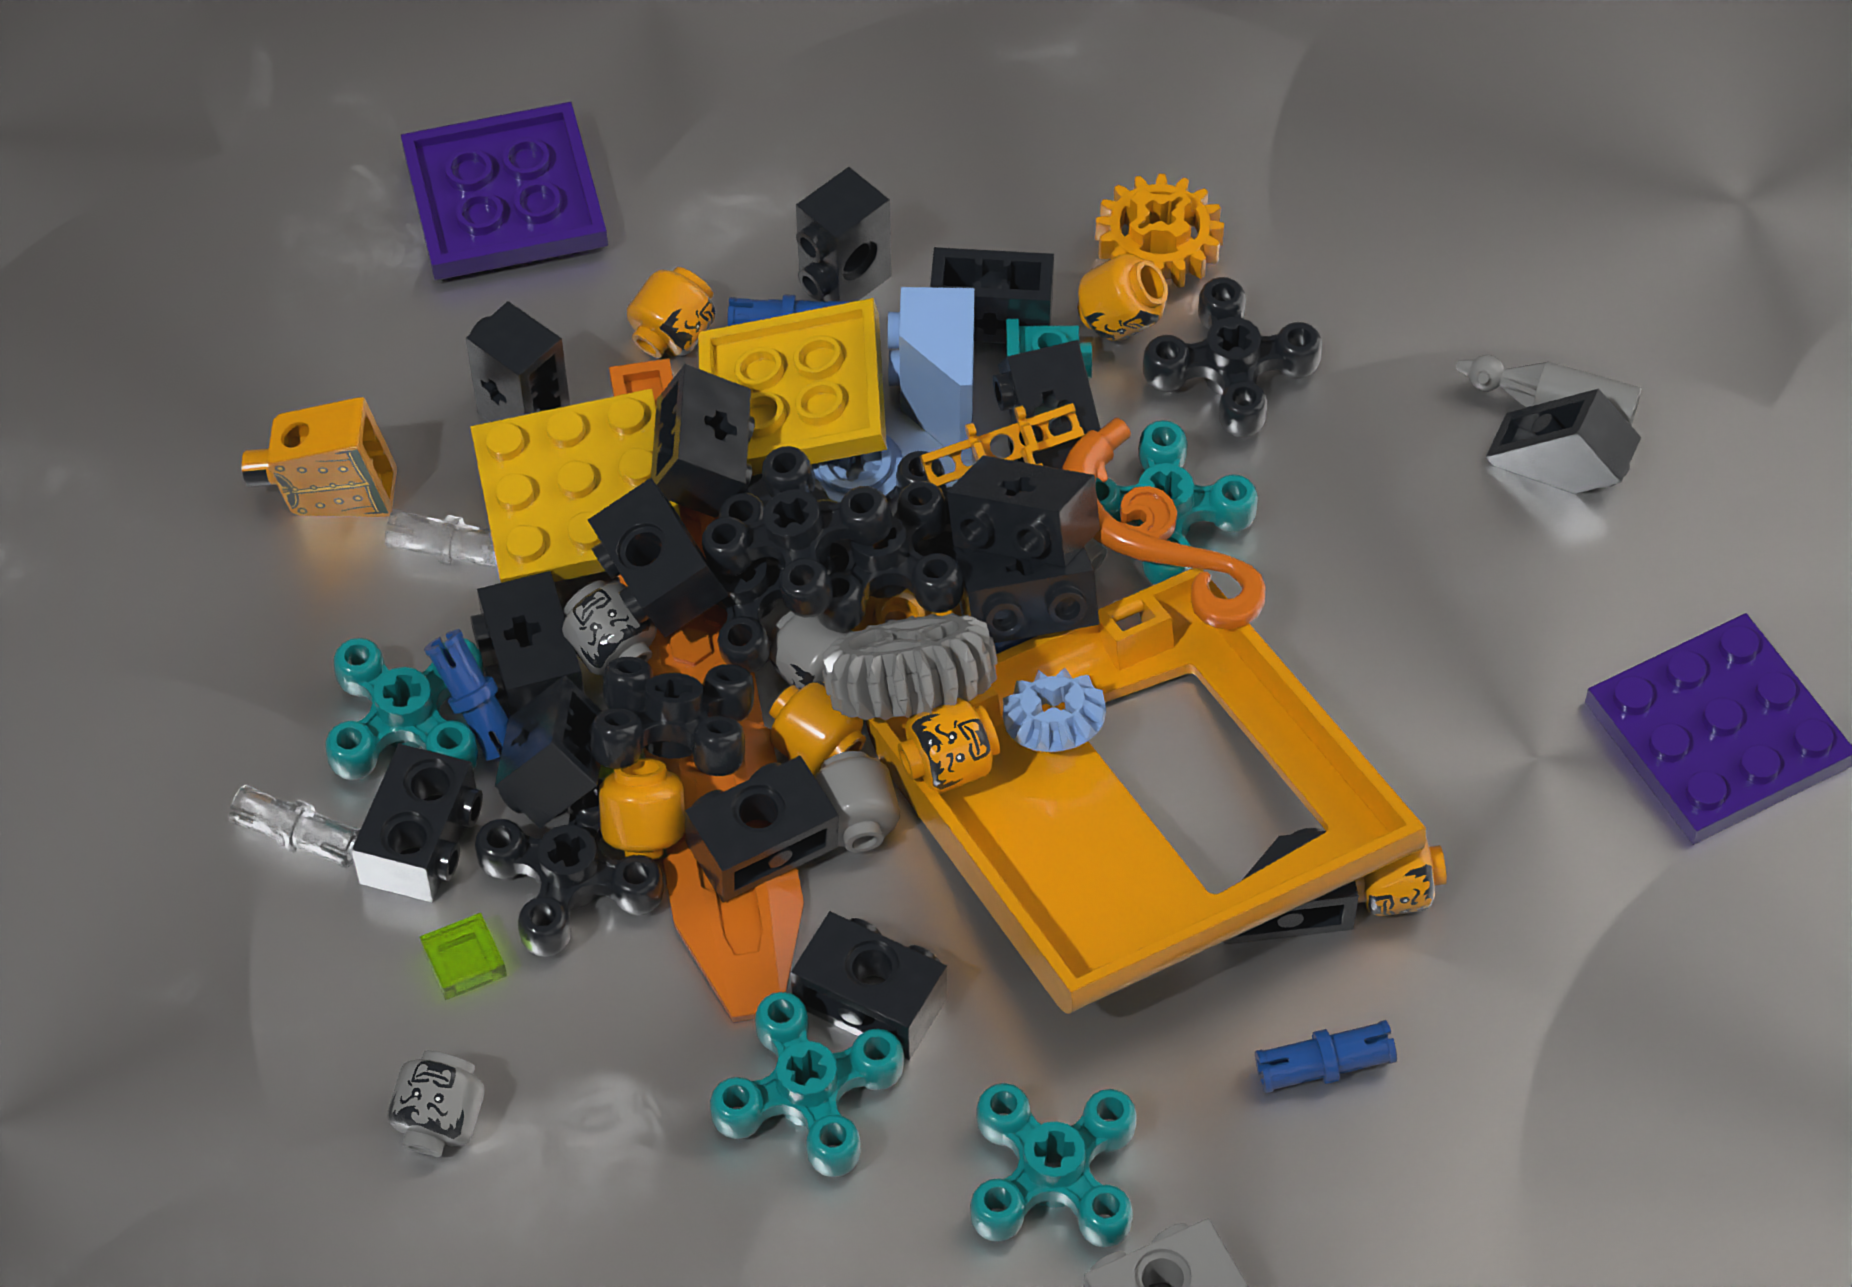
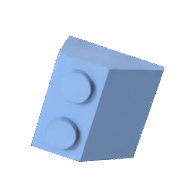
(934, 360)

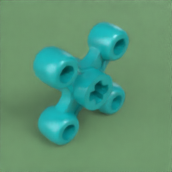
(1162, 454)
(401, 711)
(807, 1084)
(1049, 1186)

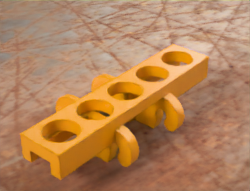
(981, 444)

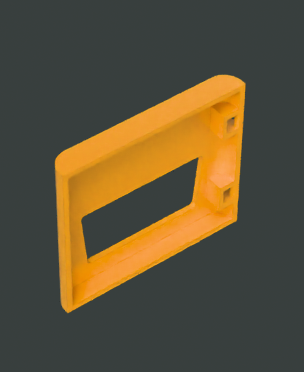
(1075, 859)

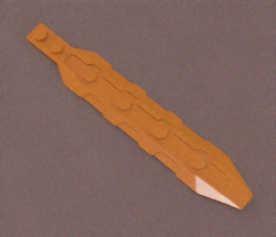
(752, 938)

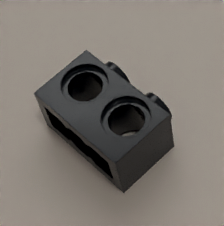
(405, 820)

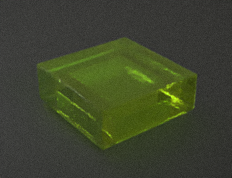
(463, 956)

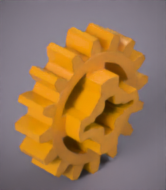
(1161, 227)

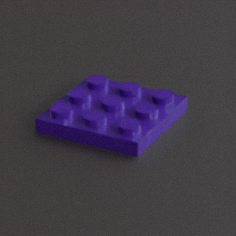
(503, 190)
(1720, 728)

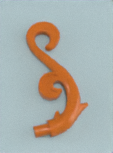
(1150, 539)

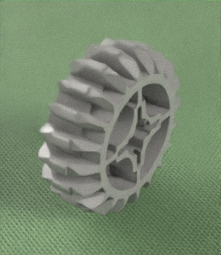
(909, 666)

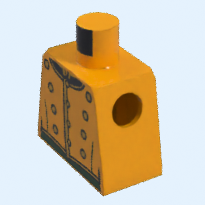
(327, 461)

